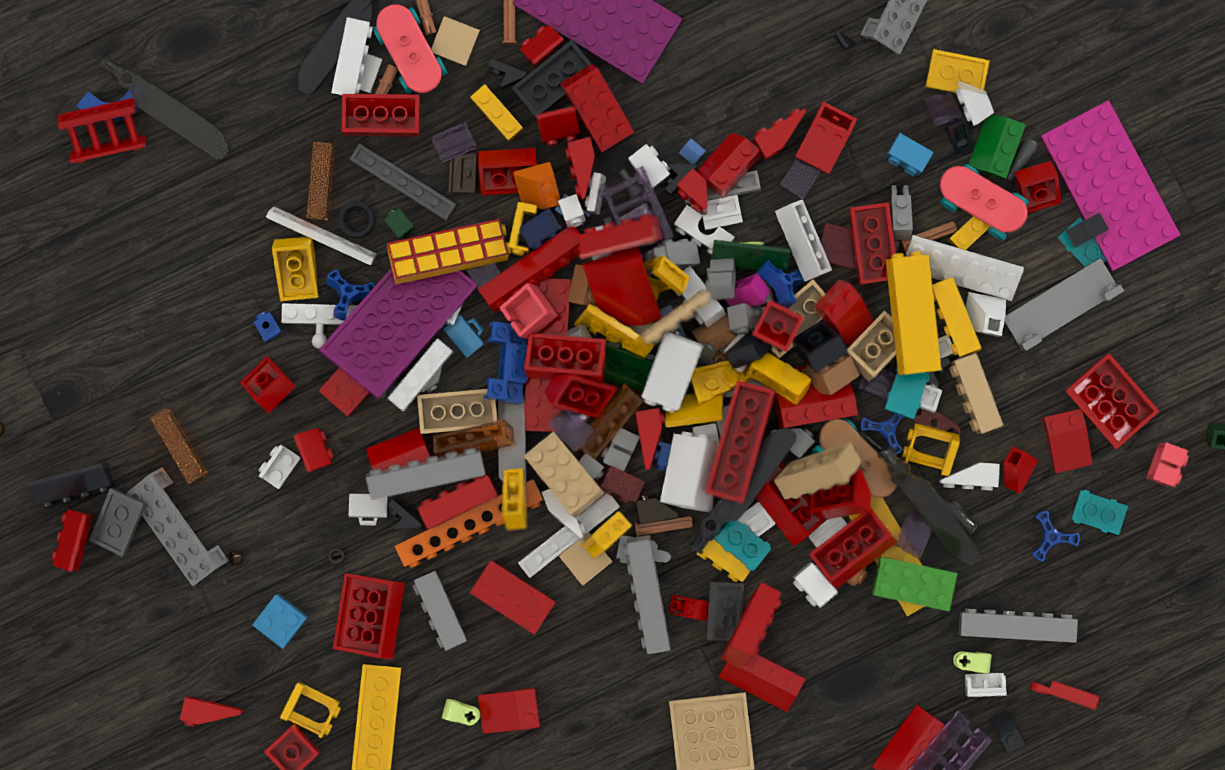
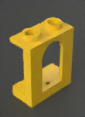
(522, 208)
(669, 276)
(945, 463)
(606, 535)
(317, 728)

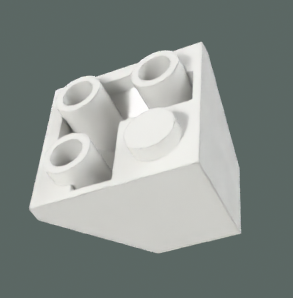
(976, 102)
(986, 313)

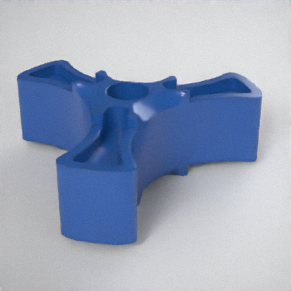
(781, 282)
(347, 292)
(885, 428)
(1051, 536)

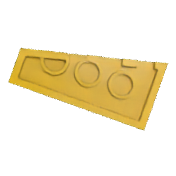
(613, 330)
(716, 380)

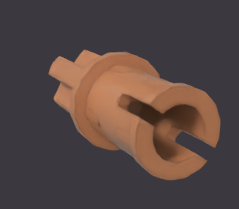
(426, 16)
(387, 80)

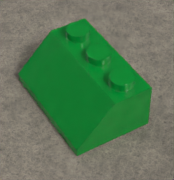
(996, 146)

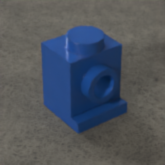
(273, 330)
(662, 456)

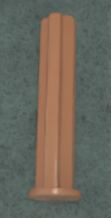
(509, 23)
(932, 234)
(663, 525)

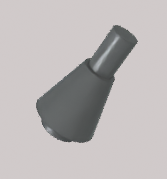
(634, 190)

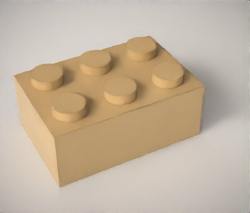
(874, 347)

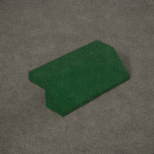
(751, 256)
(627, 366)

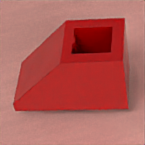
(694, 189)
(1018, 469)
(689, 607)

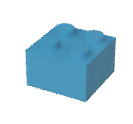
(908, 155)
(280, 620)

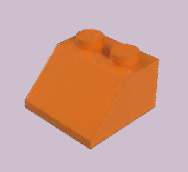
(537, 186)

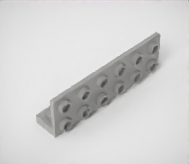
(894, 24)
(1061, 304)
(173, 529)

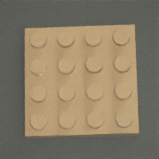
(682, 312)
(712, 733)

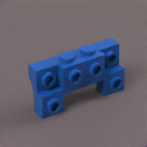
(511, 370)

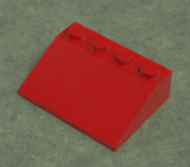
(622, 287)
(1112, 400)
(815, 406)
(368, 616)

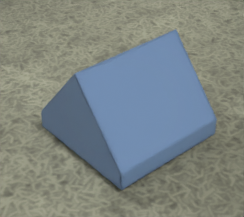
(692, 151)

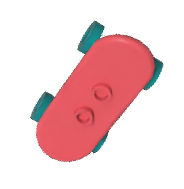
(400, 33)
(983, 199)

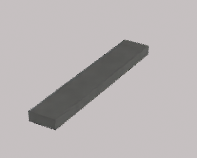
(402, 182)

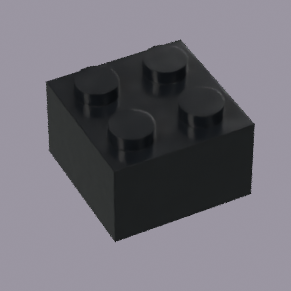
(819, 346)

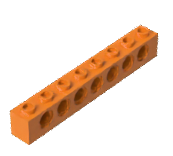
(405, 549)

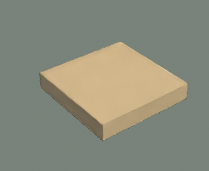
(455, 41)
(581, 563)

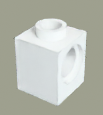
(572, 211)

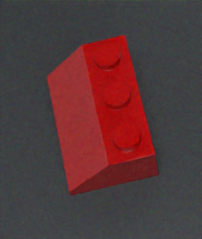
(729, 164)
(497, 169)
(579, 394)
(399, 450)
(843, 499)
(72, 540)

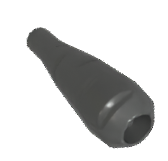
(1025, 152)

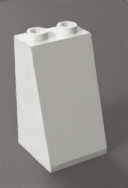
(671, 371)
(689, 472)

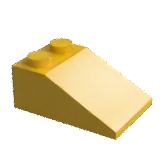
(295, 268)

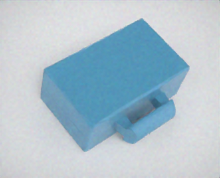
(465, 336)

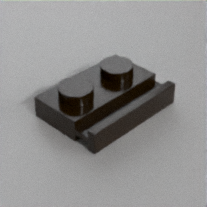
(463, 174)

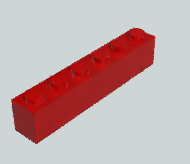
(532, 268)

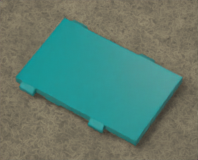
(1086, 252)
(907, 393)
(1099, 512)
(743, 544)

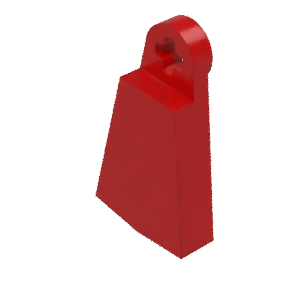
(1069, 693)

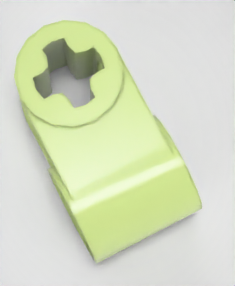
(976, 661)
(456, 712)

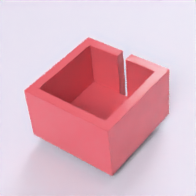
(530, 309)
(1167, 464)

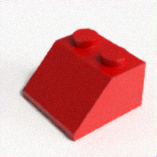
(541, 46)
(1039, 186)
(778, 325)
(267, 384)
(313, 449)

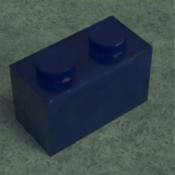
(538, 228)

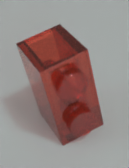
(621, 483)

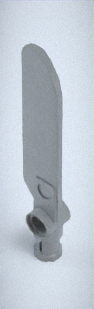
(513, 456)

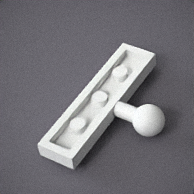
(313, 314)

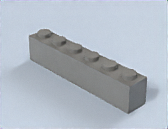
(425, 474)
(648, 594)
(1018, 626)

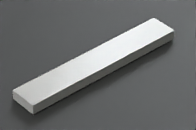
(321, 235)
(565, 538)

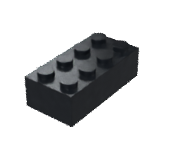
(542, 87)

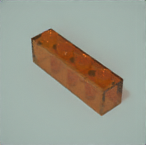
(320, 181)
(611, 420)
(482, 437)
(178, 446)

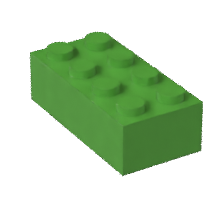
(914, 583)

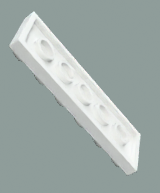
(969, 268)

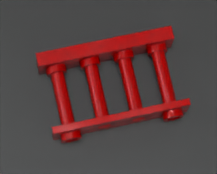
(98, 113)

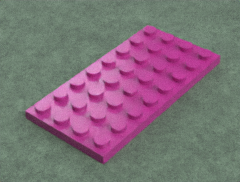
(1110, 180)

